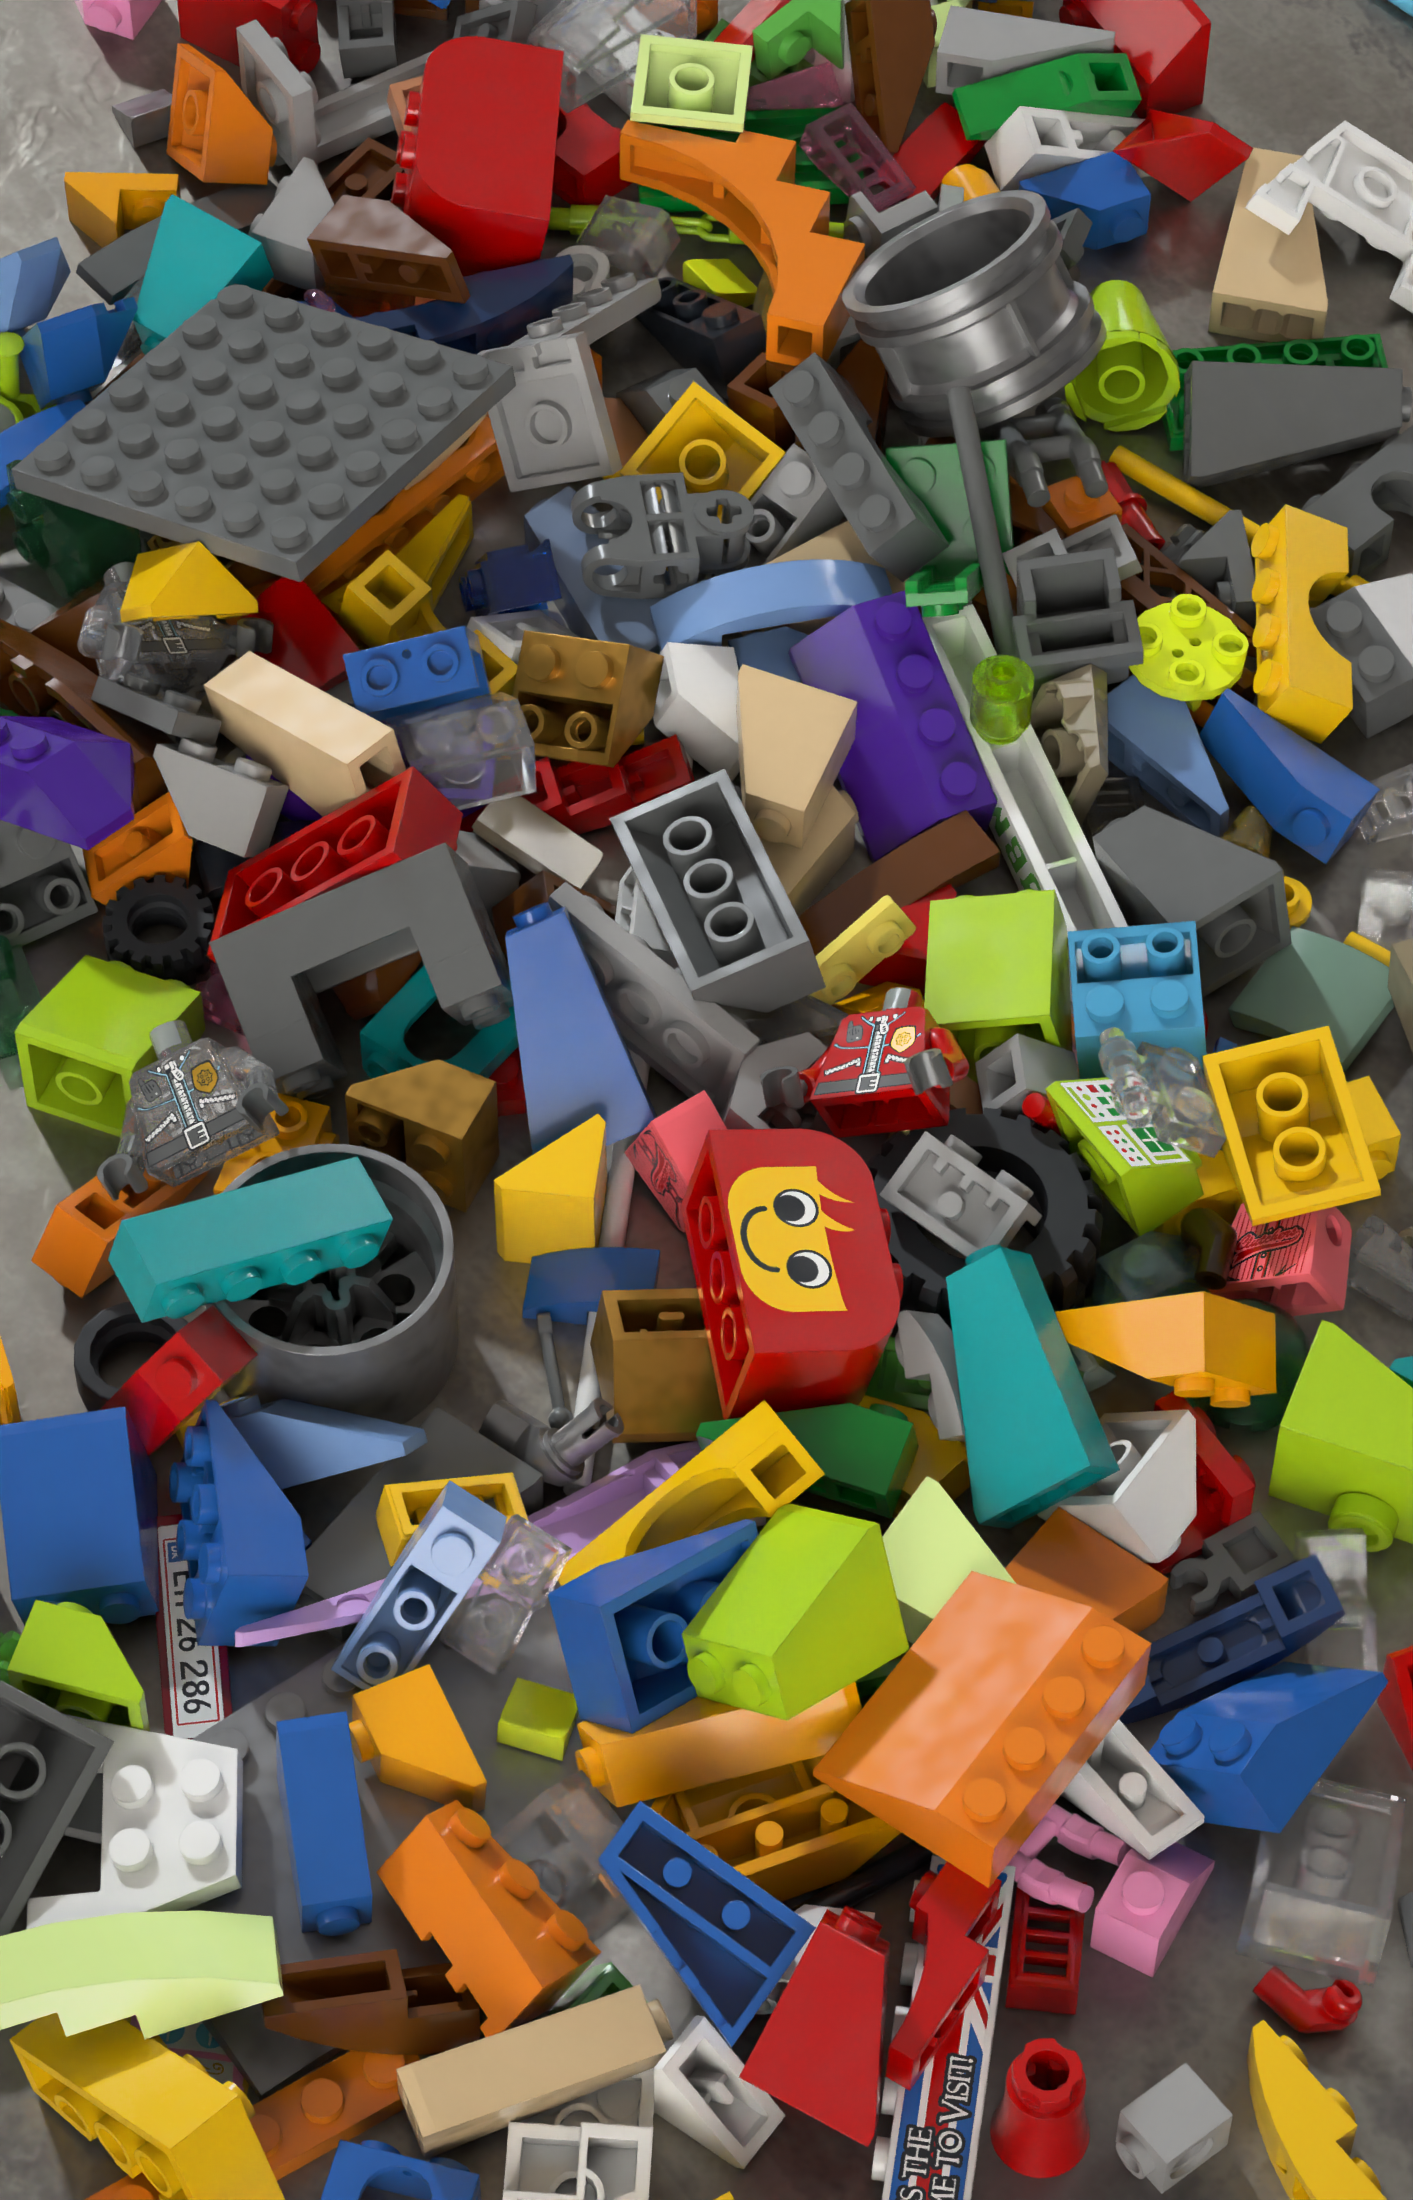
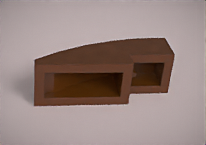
(373, 2005)

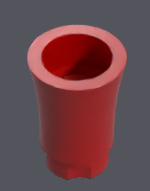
(1042, 2114)

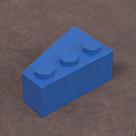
(705, 1918)

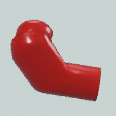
(1312, 2009)

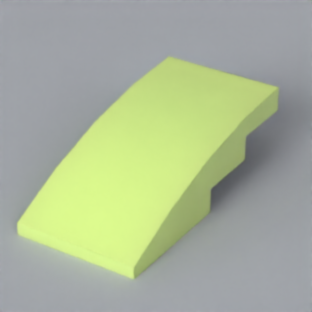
(143, 1964)

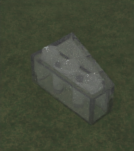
(604, 40)

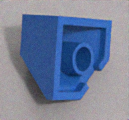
(75, 351)

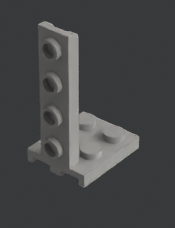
(292, 106)
(556, 417)

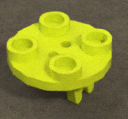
(1201, 669)

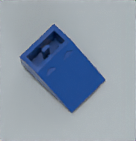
(233, 1532)

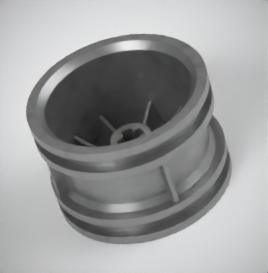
(975, 305)

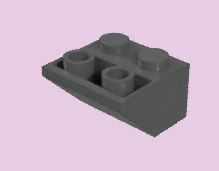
(38, 885)

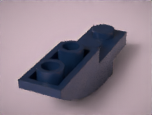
(495, 313)

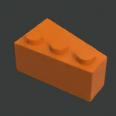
(487, 1917)

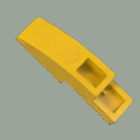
(1304, 2124)

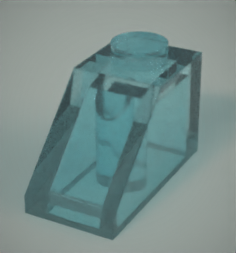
(1146, 1269)

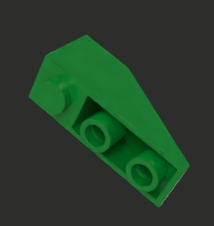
(1073, 83)

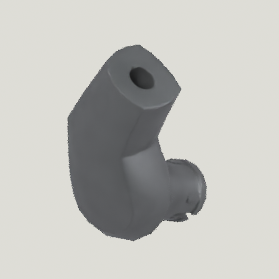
(552, 1451)

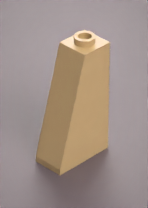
(1268, 280)
(302, 733)
(531, 2069)

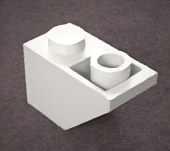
(700, 703)

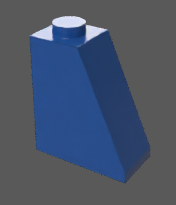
(323, 1823)

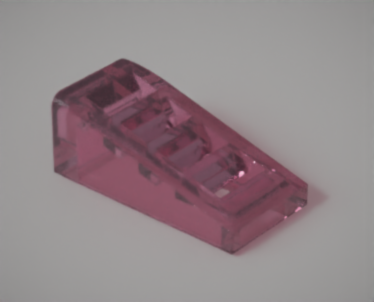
(800, 90)
(851, 127)

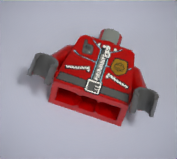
(879, 1072)

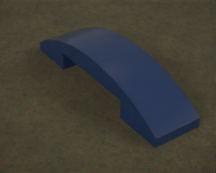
(1238, 1641)

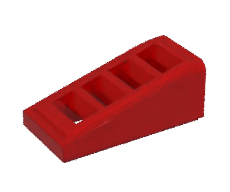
(1044, 1990)

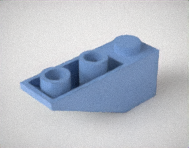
(422, 1588)

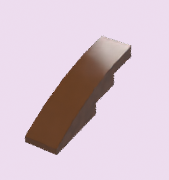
(938, 857)

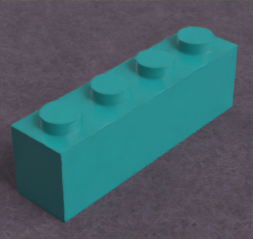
(249, 1240)

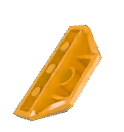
(779, 1827)

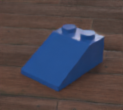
(627, 1622)
(1265, 1741)

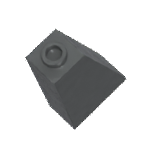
(1280, 415)
(351, 1547)

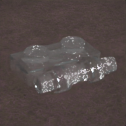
(1162, 1090)

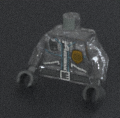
(172, 652)
(191, 1111)

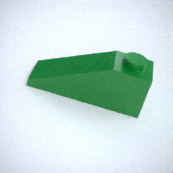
(858, 1449)

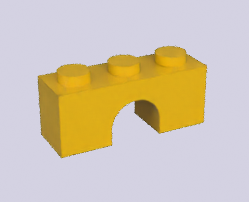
(393, 605)

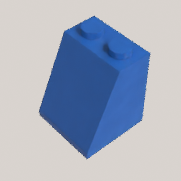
(80, 1514)

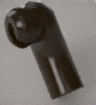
(1215, 1242)

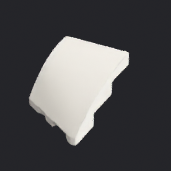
(585, 2147)

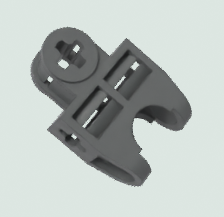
(650, 536)

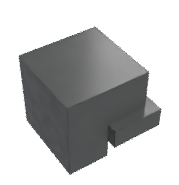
(1074, 616)

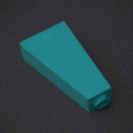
(1020, 1391)

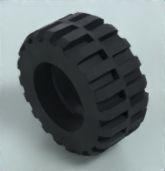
(1069, 1201)

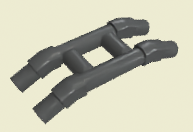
(1050, 419)

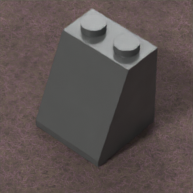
(1183, 874)

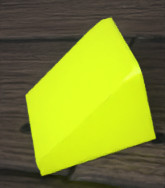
(721, 279)
(538, 1719)

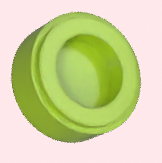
(1365, 1512)

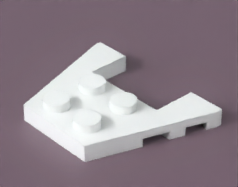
(1353, 183)
(165, 1827)

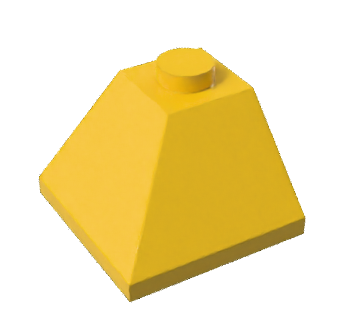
(708, 446)

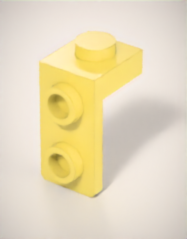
(862, 947)

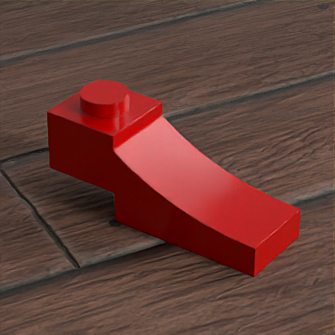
(948, 1922)

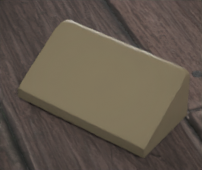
(538, 840)

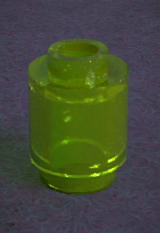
(1001, 698)

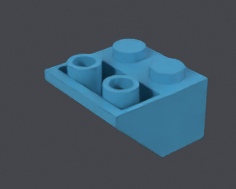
(1138, 982)

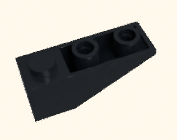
(705, 332)

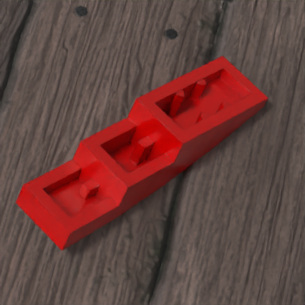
(590, 794)

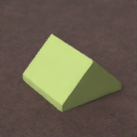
(691, 84)

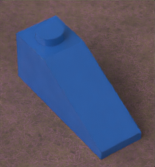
(1287, 777)

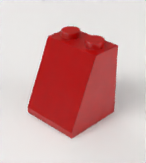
(214, 25)
(829, 2028)

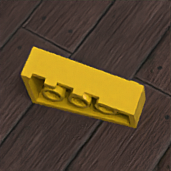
(149, 2109)

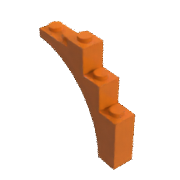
(784, 224)

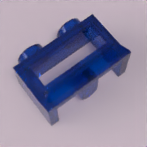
(511, 581)

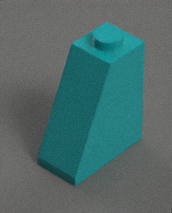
(190, 265)

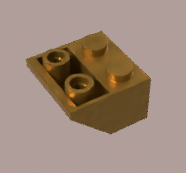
(585, 695)
(434, 1122)
(655, 1363)

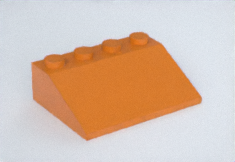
(987, 1720)

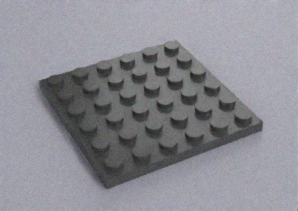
(265, 430)

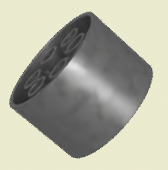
(394, 1354)

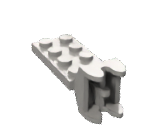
(682, 1037)

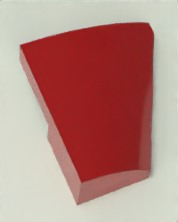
(304, 634)

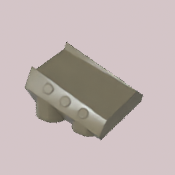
(1073, 731)

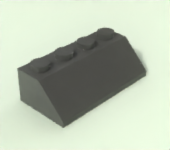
(718, 897)
(43, 1779)

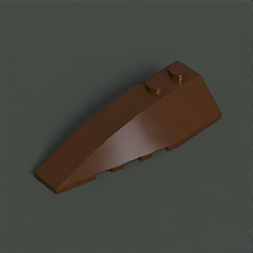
(48, 683)

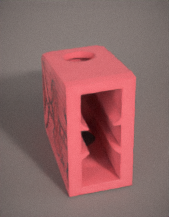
(670, 1149)
(1292, 1261)

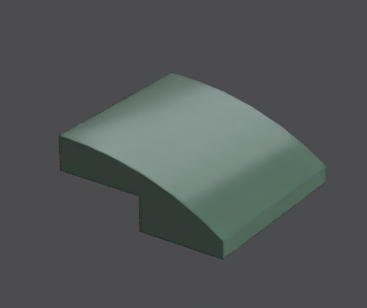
(1313, 987)

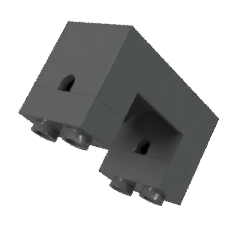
(402, 909)

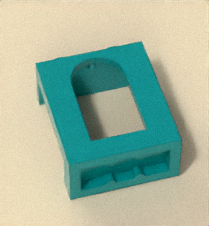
(383, 1037)

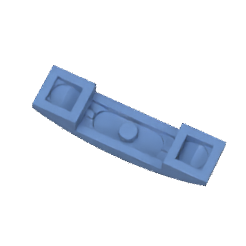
(765, 598)

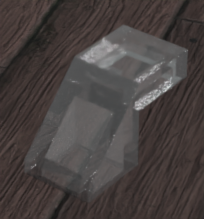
(1353, 1638)

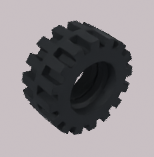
(155, 905)

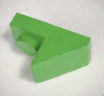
(796, 30)

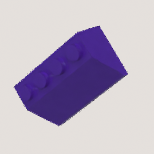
(911, 743)

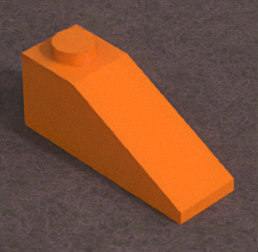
(86, 1224)

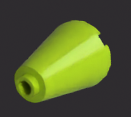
(1134, 369)

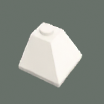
(1152, 1493)

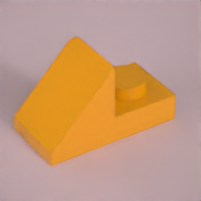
(113, 202)

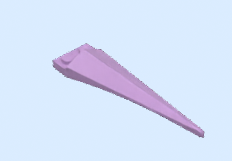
(571, 1520)

